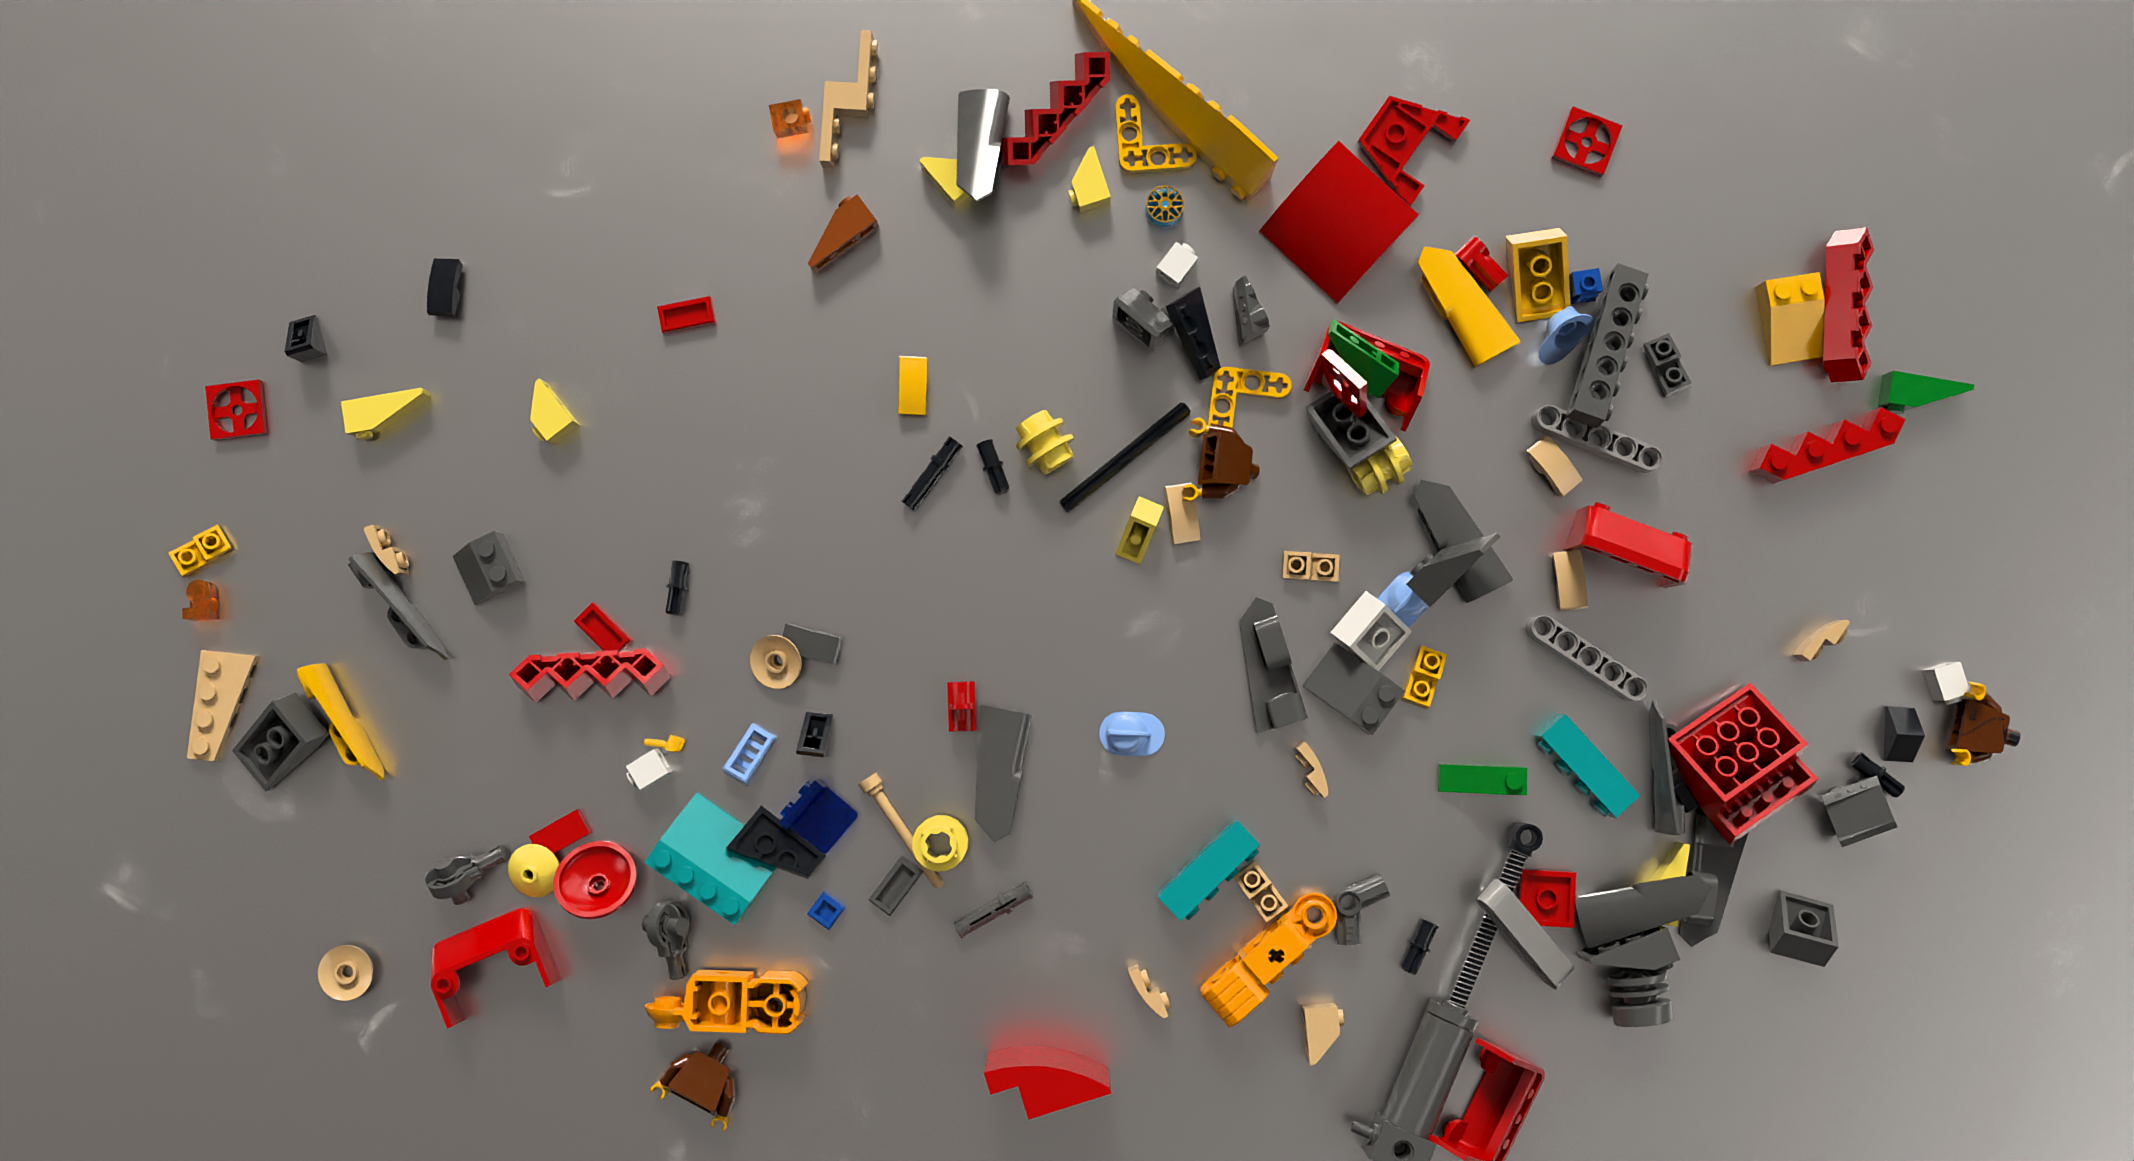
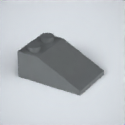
(1142, 318)
(1345, 433)
(1439, 572)
(1353, 688)
(280, 740)
(1644, 950)

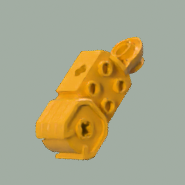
(1242, 981)
(735, 1003)

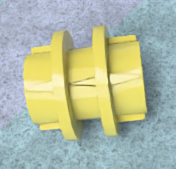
(1044, 442)
(1385, 465)
(922, 844)

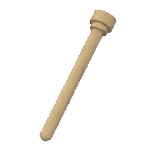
(873, 787)

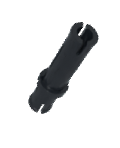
(926, 481)

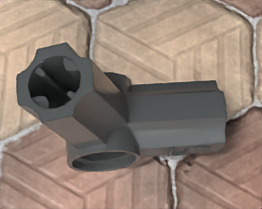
(1364, 895)

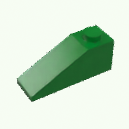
(1364, 358)
(1907, 391)
(1482, 779)

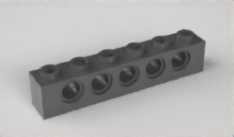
(1583, 405)

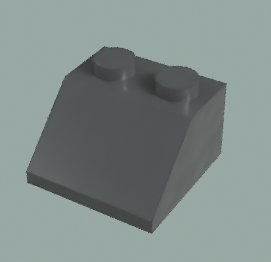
(488, 567)
(1803, 929)

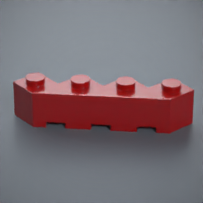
(1067, 101)
(1846, 314)
(1841, 443)
(578, 671)

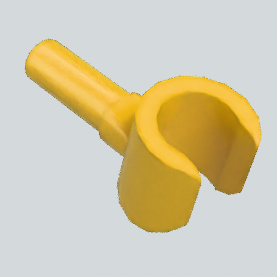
(673, 744)

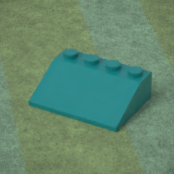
(697, 860)

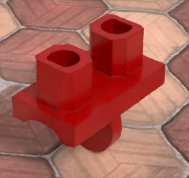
(961, 706)

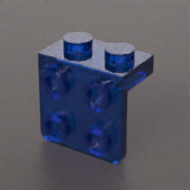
(818, 815)

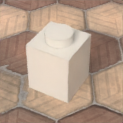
(1177, 264)
(1947, 682)
(648, 769)

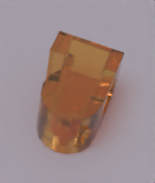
(203, 601)

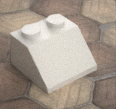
(1371, 631)

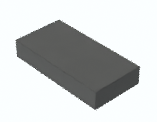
(895, 885)

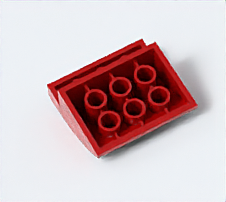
(1338, 222)
(1741, 762)
(1046, 1077)

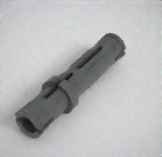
(1020, 894)

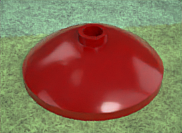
(588, 868)

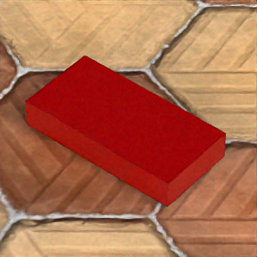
(686, 315)
(602, 629)
(562, 832)

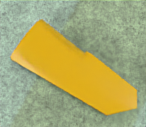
(1465, 306)
(344, 729)

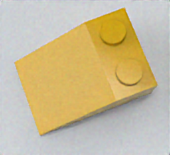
(1538, 273)
(1792, 318)

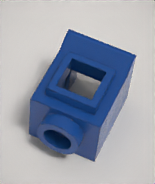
(1585, 286)

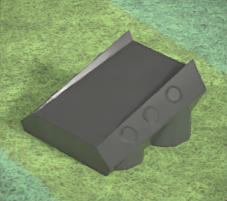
(1250, 315)
(1859, 811)

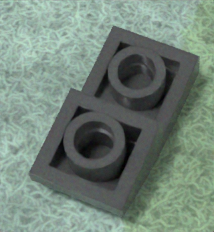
(1666, 365)
(813, 644)

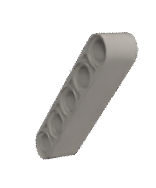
(1609, 437)
(1599, 662)
(1525, 933)

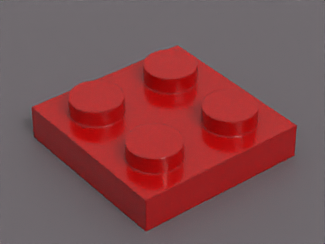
(1549, 896)

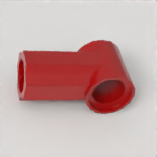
(1476, 259)

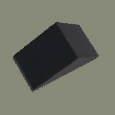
(305, 340)
(1902, 734)
(815, 735)

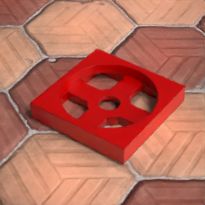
(1594, 121)
(1349, 383)
(259, 426)

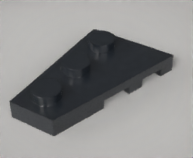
(1194, 330)
(776, 846)

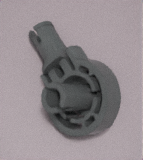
(454, 876)
(675, 928)

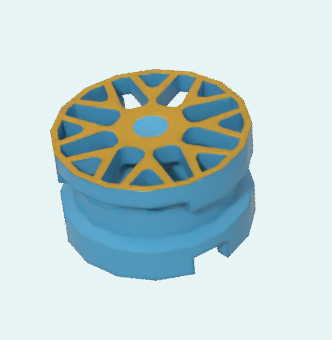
(1164, 206)

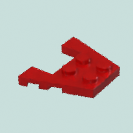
(1397, 134)

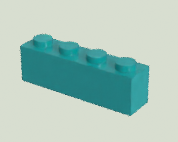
(1587, 766)
(1208, 870)

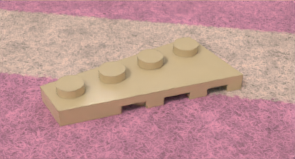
(216, 700)

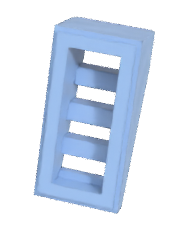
(751, 769)

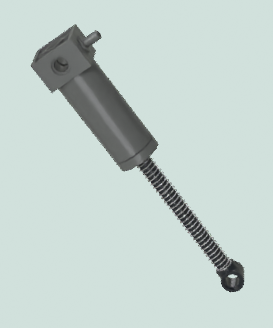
(1438, 1044)

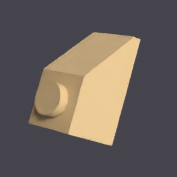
(1321, 1028)

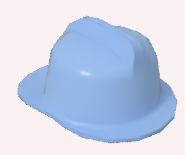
(1564, 333)
(1403, 600)
(1132, 733)

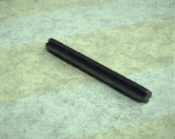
(1125, 456)

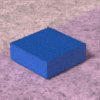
(826, 910)

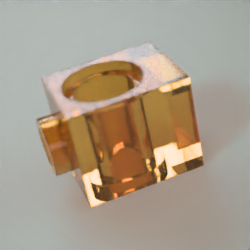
(782, 110)

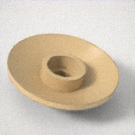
(765, 664)
(334, 978)

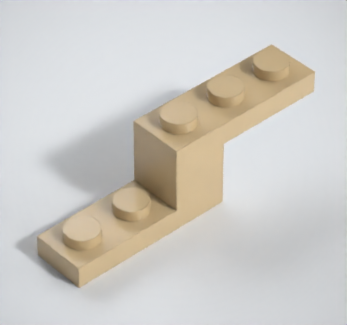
(847, 99)

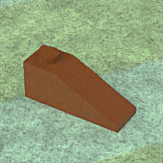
(847, 226)

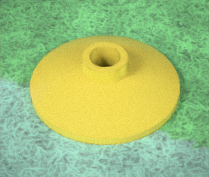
(542, 865)

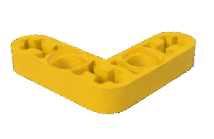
(1136, 147)
(1238, 387)

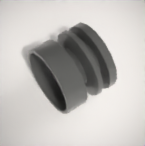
(1640, 1001)

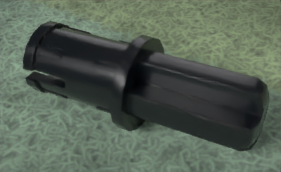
(993, 466)
(676, 586)
(1871, 769)
(1419, 947)

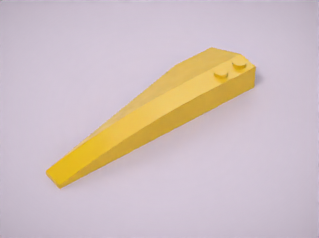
(1218, 140)

